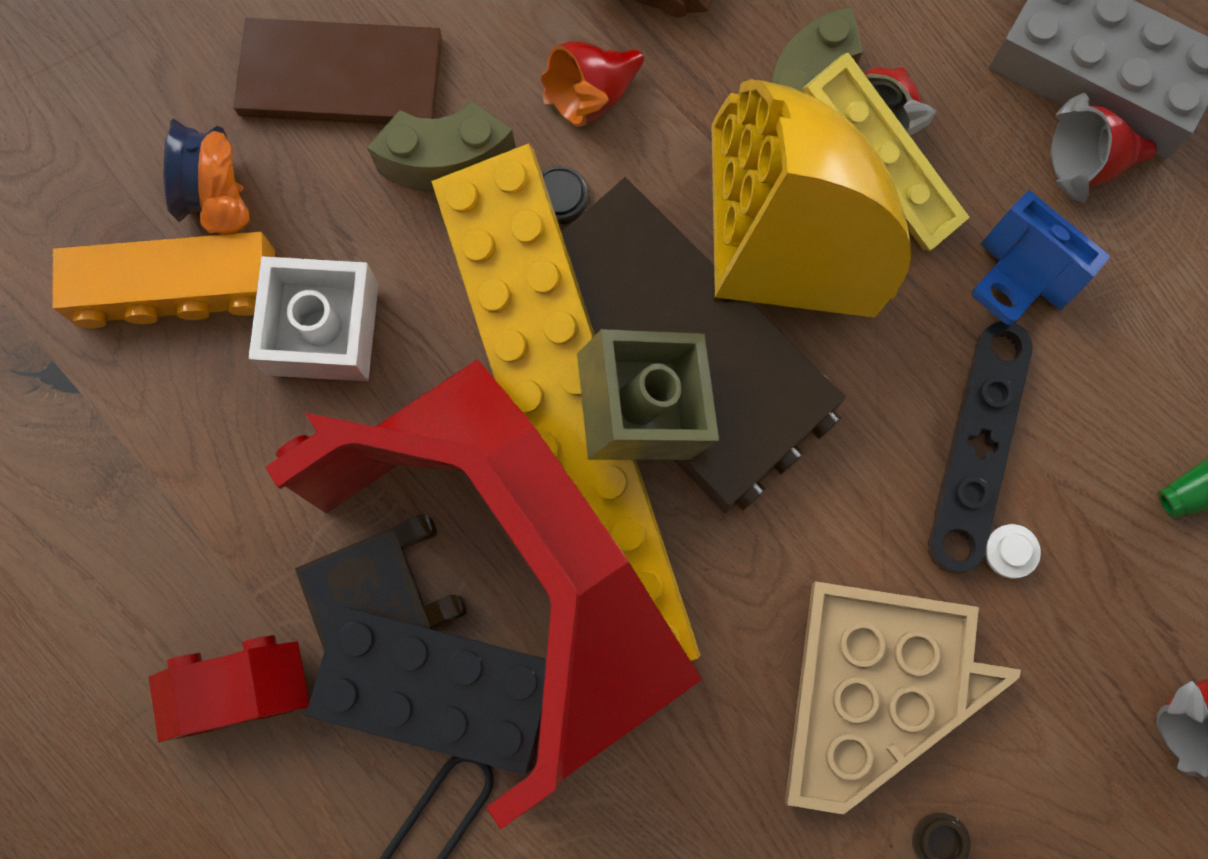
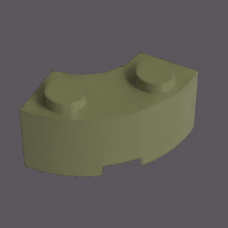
(817, 48)
(425, 149)

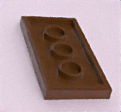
(337, 71)

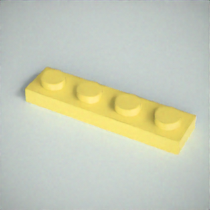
(926, 200)

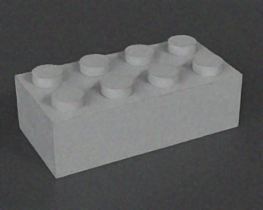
(1119, 56)

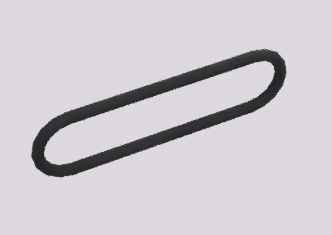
(426, 798)

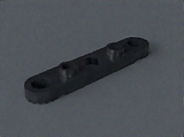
(970, 483)

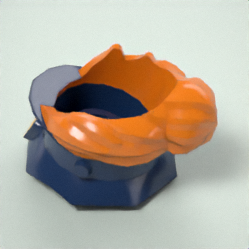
(202, 179)

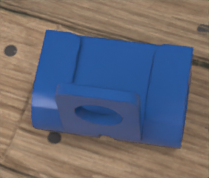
(1036, 257)

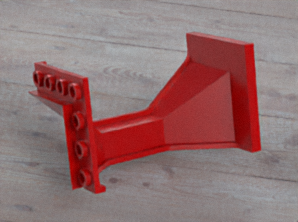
(607, 641)

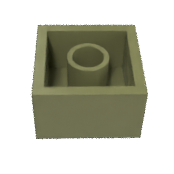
(646, 395)

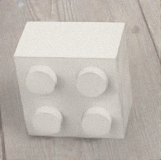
(314, 319)

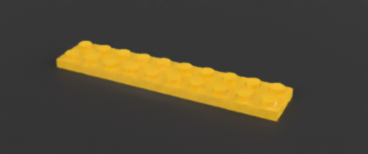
(532, 334)

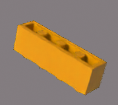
(158, 279)

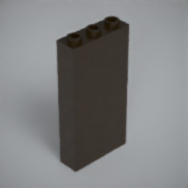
(766, 393)

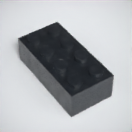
(430, 689)

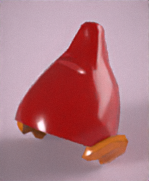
(587, 80)

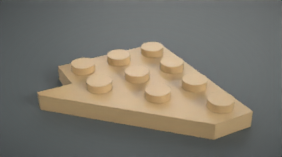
(880, 689)

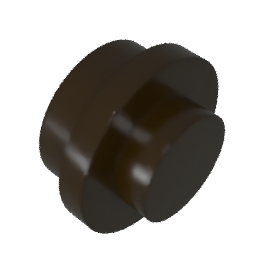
(941, 837)

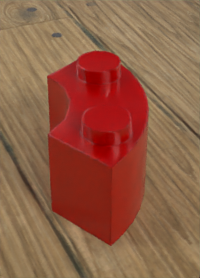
(228, 690)

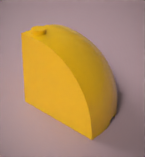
(802, 206)

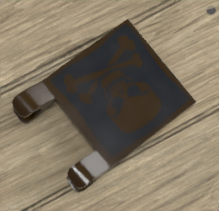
(376, 580)

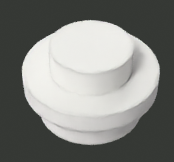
(1012, 551)

